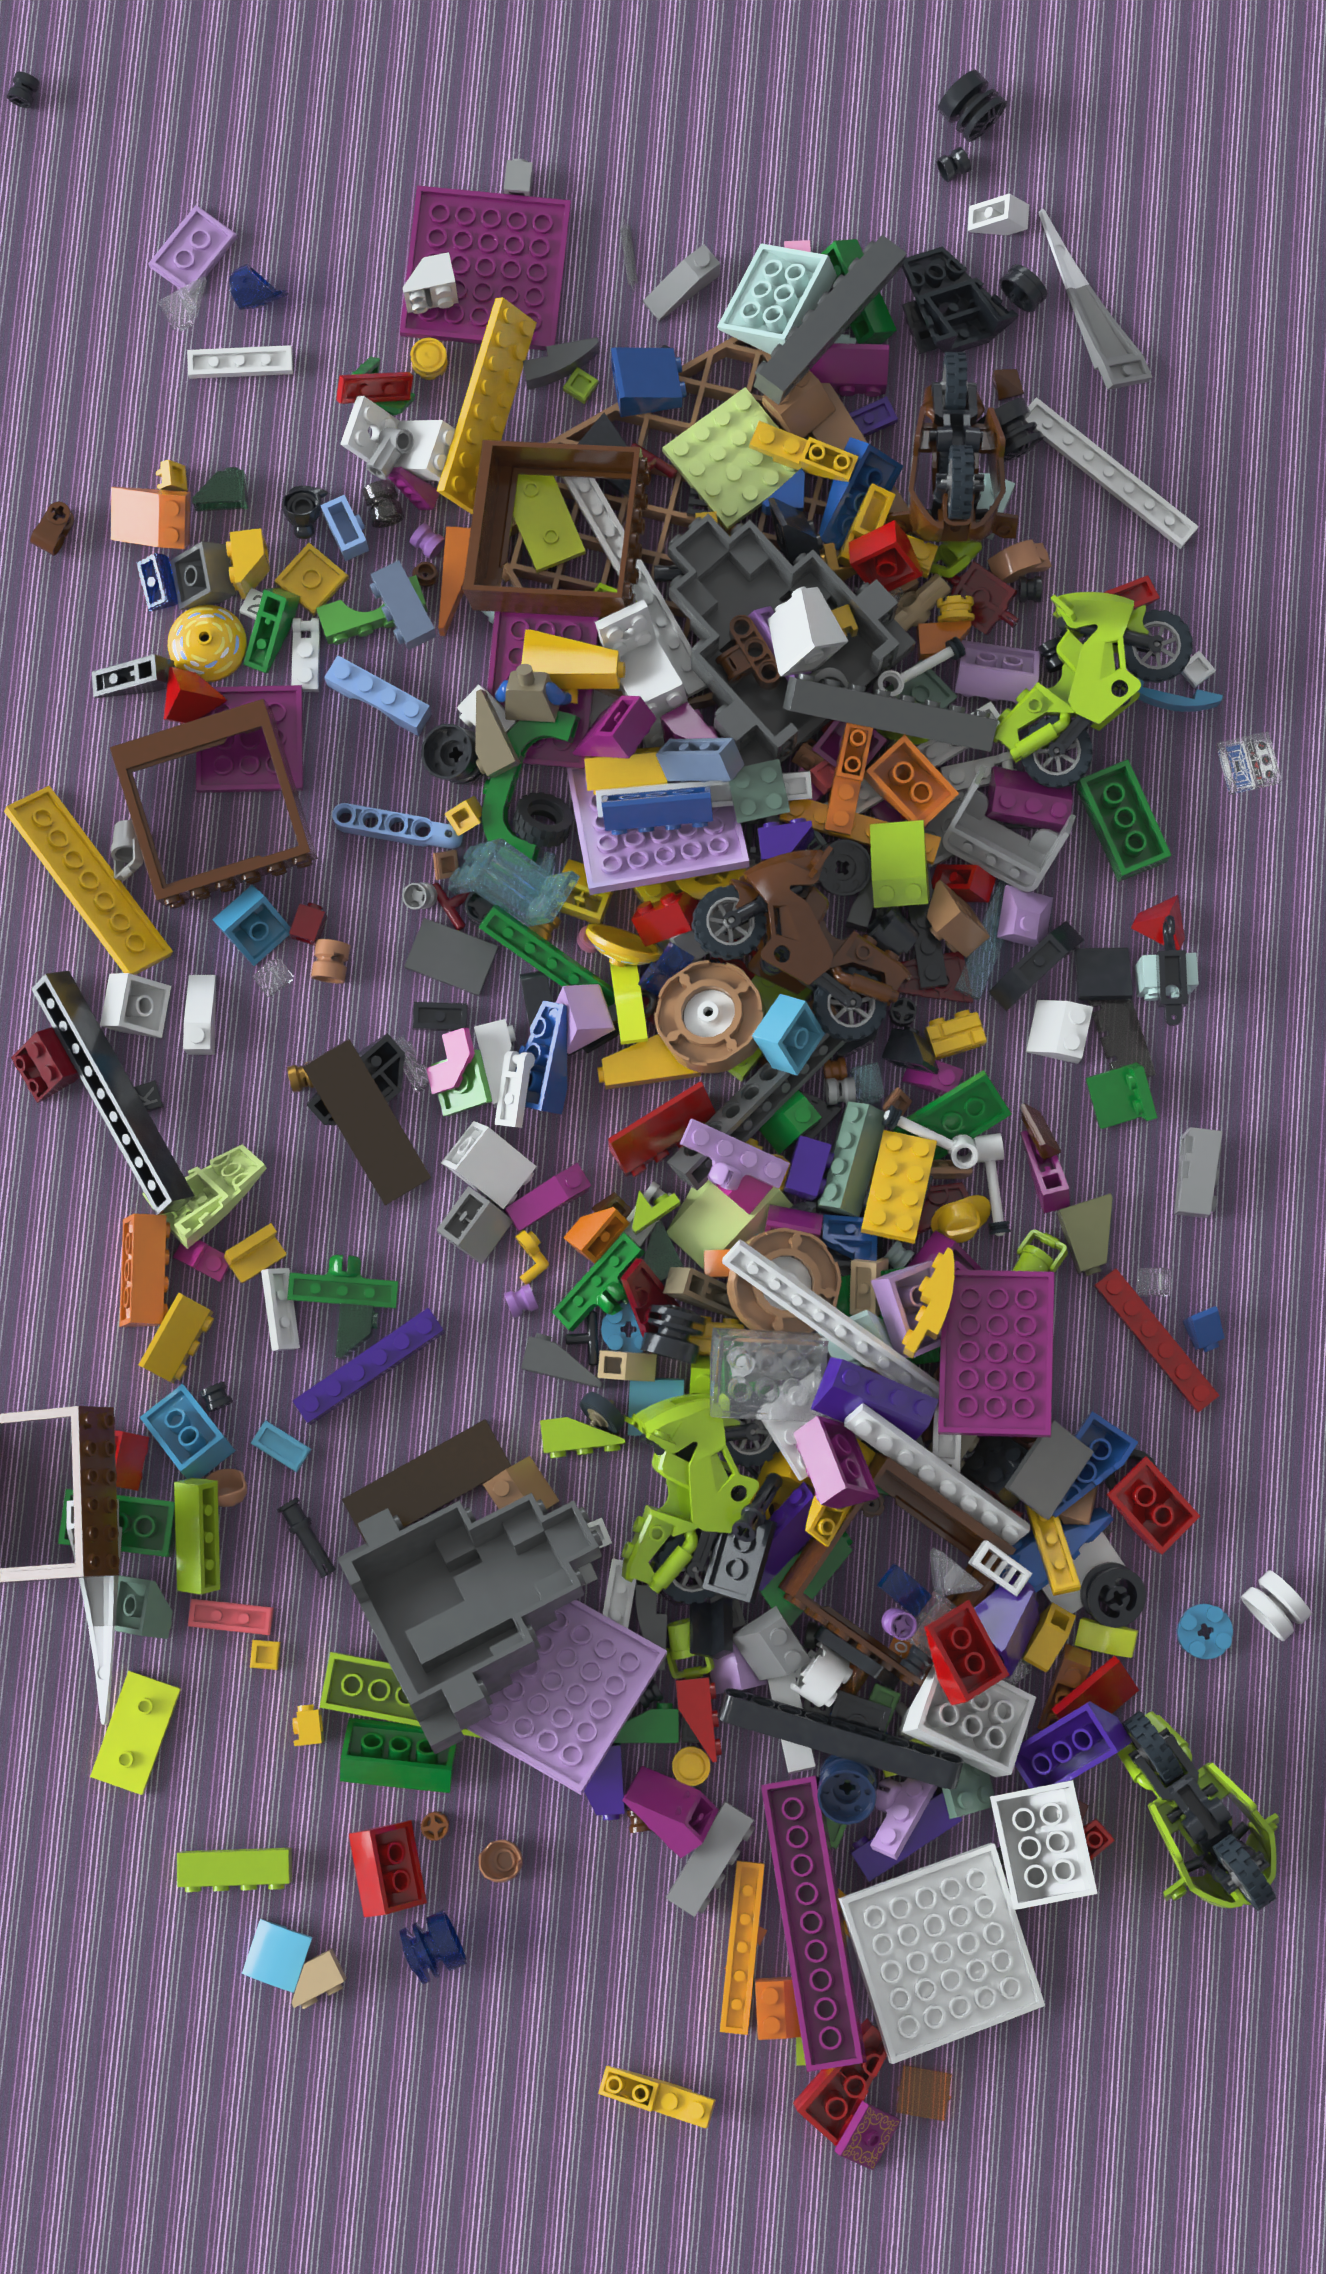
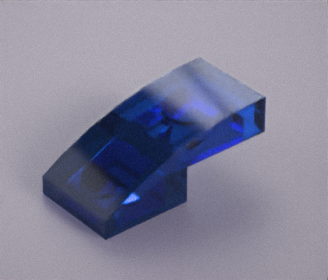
(669, 964)
(904, 1590)

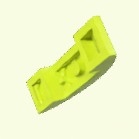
(629, 1004)

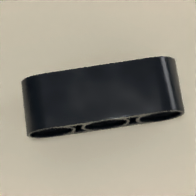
(535, 991)

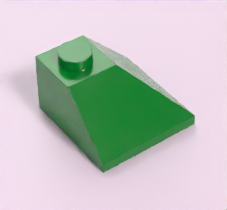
(789, 1122)

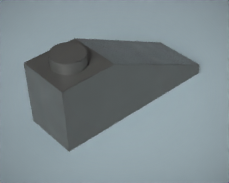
(553, 1361)

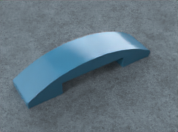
(1201, 700)

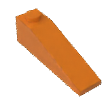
(453, 574)

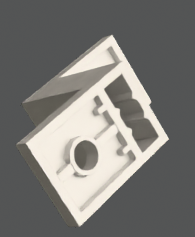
(430, 438)
(646, 664)

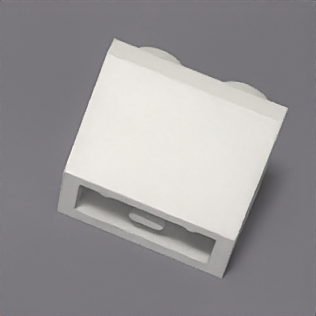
(431, 285)

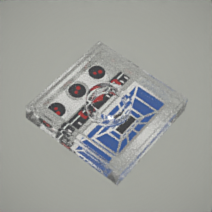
(1248, 763)

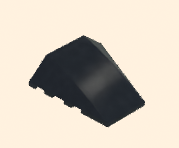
(954, 304)

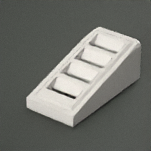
(1005, 1559)

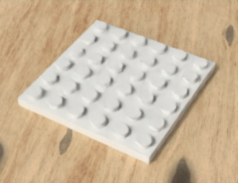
(941, 1952)

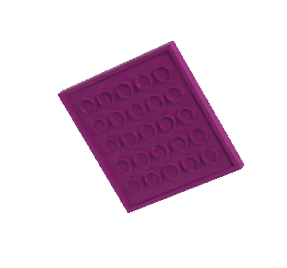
(496, 250)

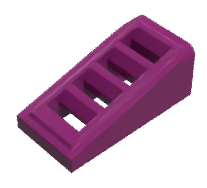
(415, 489)

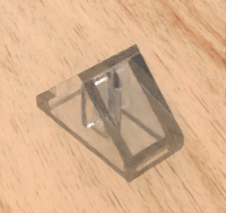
(950, 1577)

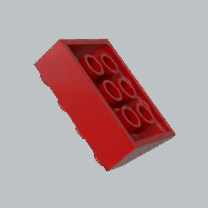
(659, 1130)

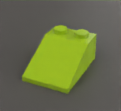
(899, 864)

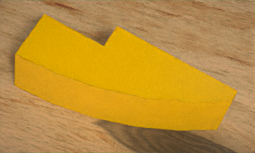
(868, 518)

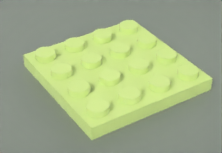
(721, 465)

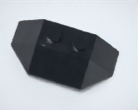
(386, 1066)

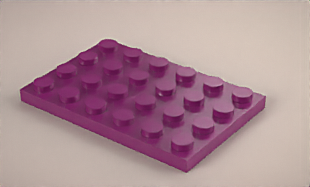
(507, 656)
(997, 1355)

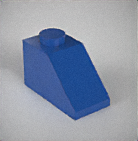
(1205, 1329)

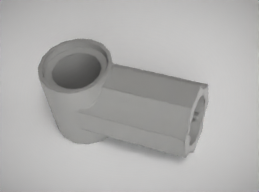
(391, 446)

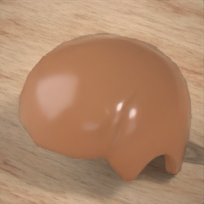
(231, 1486)
(500, 1861)

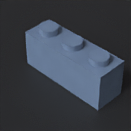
(402, 605)
(700, 759)

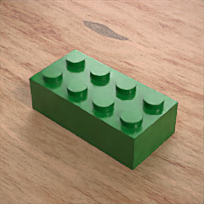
(1123, 820)
(145, 1525)

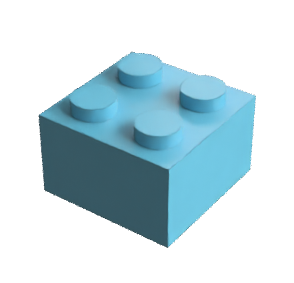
(788, 1034)

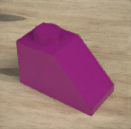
(941, 1083)

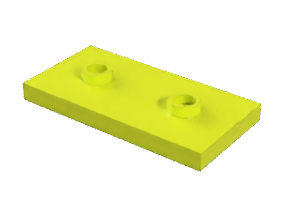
(545, 522)
(135, 1732)

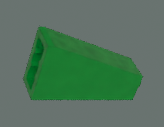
(774, 1595)

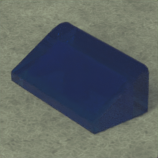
(157, 582)

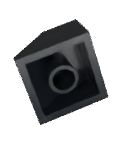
(793, 531)

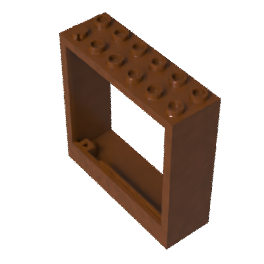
(494, 514)
(192, 738)
(93, 1495)
(929, 1509)

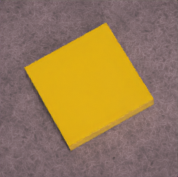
(312, 578)

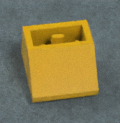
(249, 559)
(582, 904)

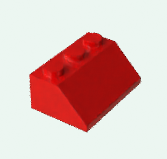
(387, 1869)

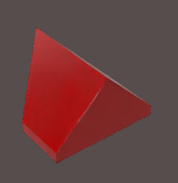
(189, 696)
(1151, 921)

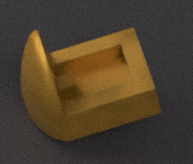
(830, 558)

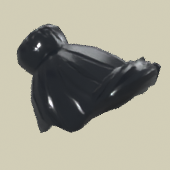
(303, 508)

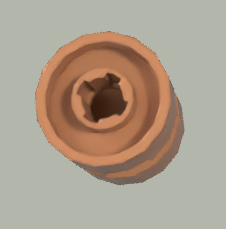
(330, 961)

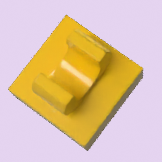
(172, 476)

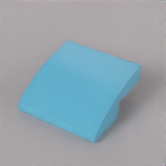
(647, 1393)
(277, 1955)

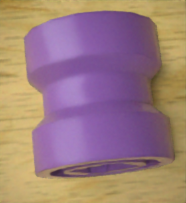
(427, 541)
(521, 1300)
(904, 1627)

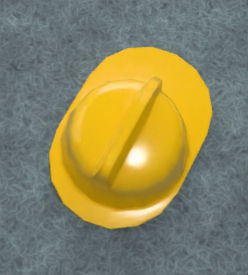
(961, 1218)

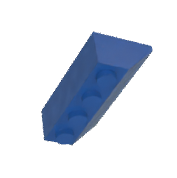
(657, 808)

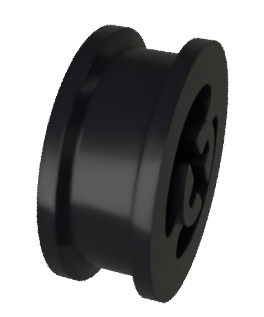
(1102, 1582)

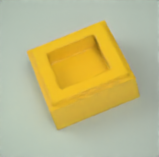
(265, 1654)

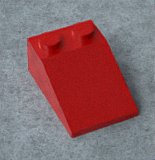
(1152, 1506)
(963, 1654)

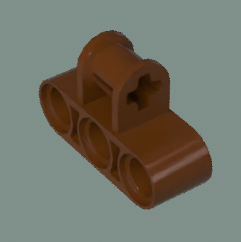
(737, 661)

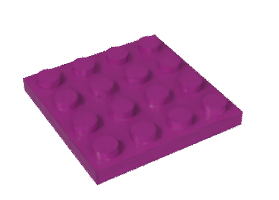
(245, 759)

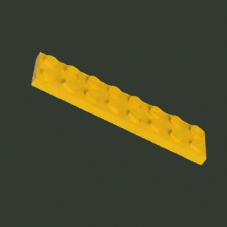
(487, 399)
(88, 881)

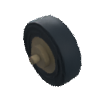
(602, 1412)

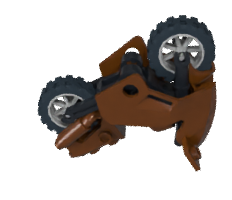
(955, 451)
(799, 944)

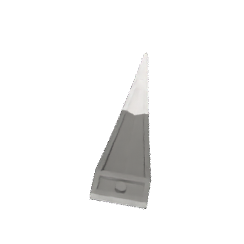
(1107, 344)
(100, 1607)

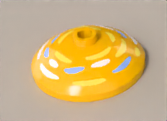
(216, 656)
(621, 945)

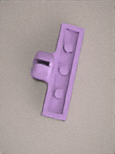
(732, 1157)
(904, 1806)

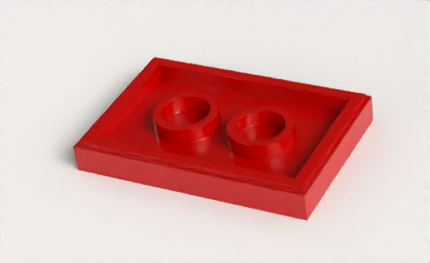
(1106, 1688)

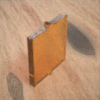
(923, 2093)

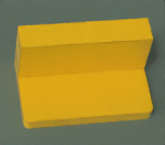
(255, 1253)

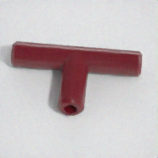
(655, 462)
(450, 904)

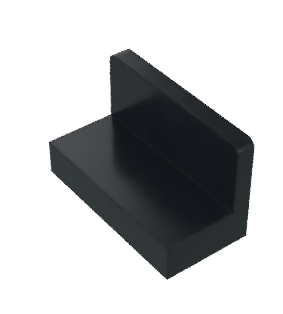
(711, 1628)

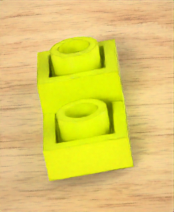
(1106, 1639)

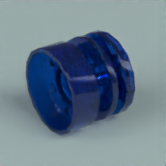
(432, 1947)

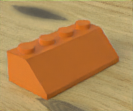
(144, 1270)

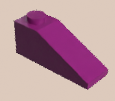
(1047, 1177)
(548, 1197)

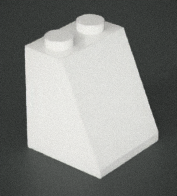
(804, 632)
(489, 1164)

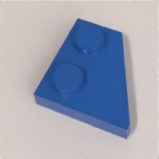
(845, 1237)

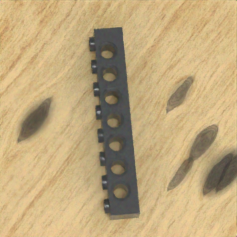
(751, 1109)

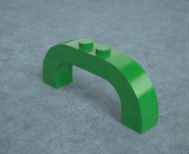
(501, 788)

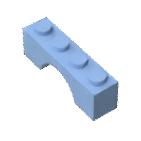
(361, 685)

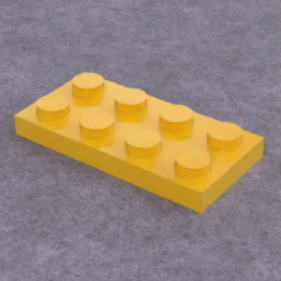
(898, 1186)

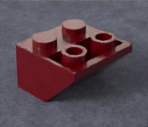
(44, 1065)

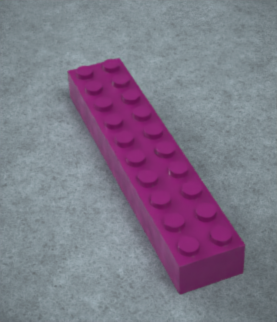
(813, 1925)

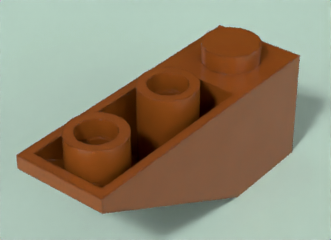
(1069, 1673)

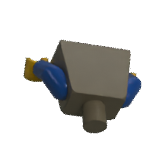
(533, 695)

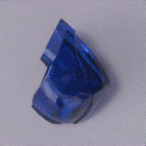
(251, 289)

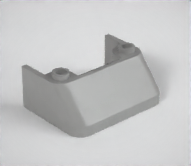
(998, 848)

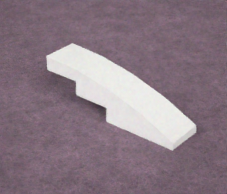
(797, 1757)

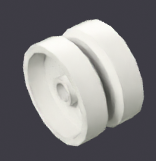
(1276, 1605)

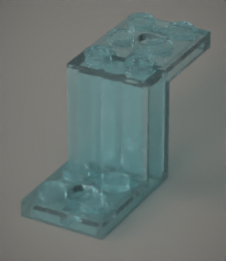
(513, 882)

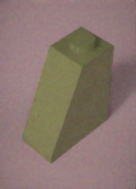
(1087, 1233)

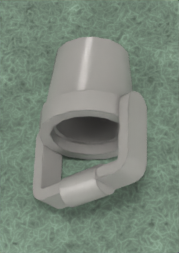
(125, 849)

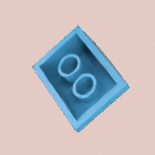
(187, 1433)

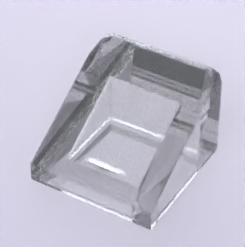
(273, 977)
(1154, 1282)

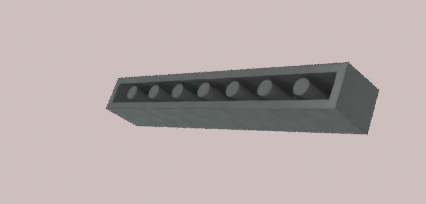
(829, 320)
(889, 713)

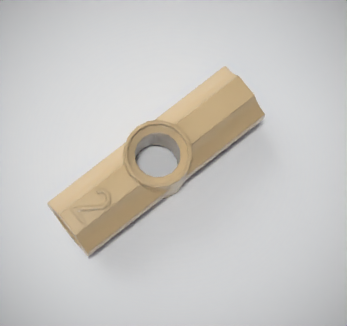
(916, 605)

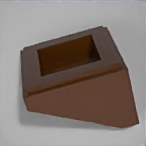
(1007, 383)
(613, 1201)

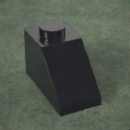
(910, 1051)

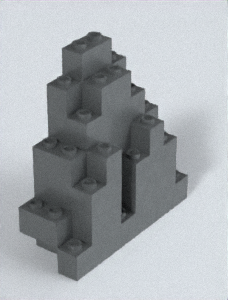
(747, 573)
(464, 1600)

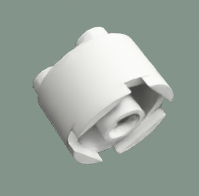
(822, 1676)

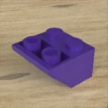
(785, 838)
(807, 1168)

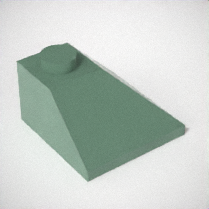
(142, 1608)

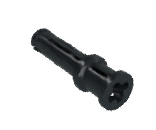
(754, 1514)
(300, 1526)

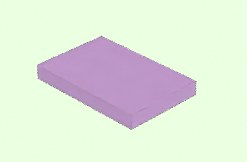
(193, 248)

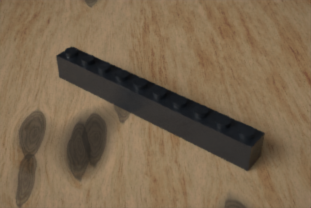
(112, 1092)

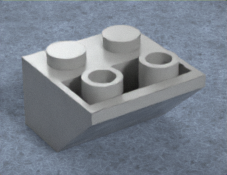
(474, 1225)

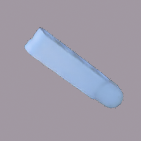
(437, 837)

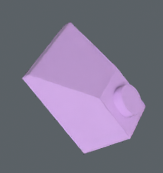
(1024, 916)

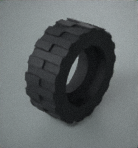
(547, 806)

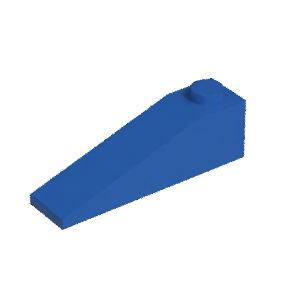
(847, 497)
(549, 1046)
(1110, 1453)
(1075, 1536)

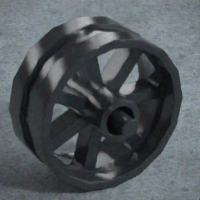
(1023, 288)

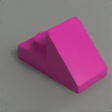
(203, 1259)

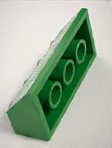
(394, 1757)

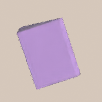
(586, 1015)
(734, 1673)

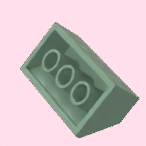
(853, 1159)

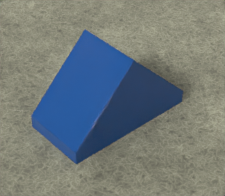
(790, 493)

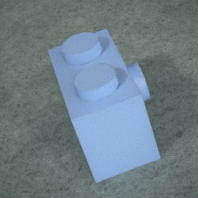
(345, 527)

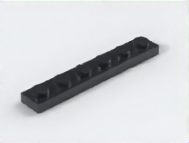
(927, 947)

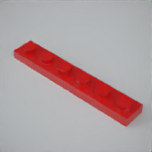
(1156, 1340)

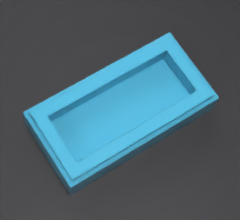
(281, 1446)

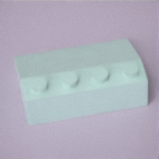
(776, 295)

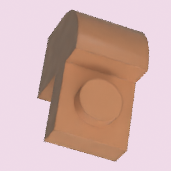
(1019, 560)

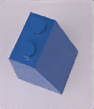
(647, 380)

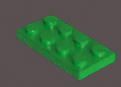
(962, 1111)

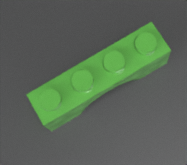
(343, 622)

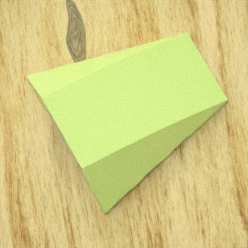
(216, 1193)
(716, 1222)

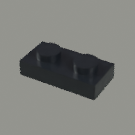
(439, 1016)

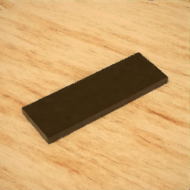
(366, 1121)
(432, 1478)

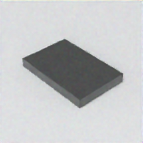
(451, 957)
(1049, 1470)

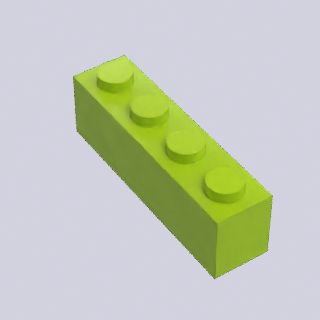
(197, 1535)
(233, 1868)

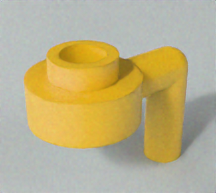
(530, 1243)

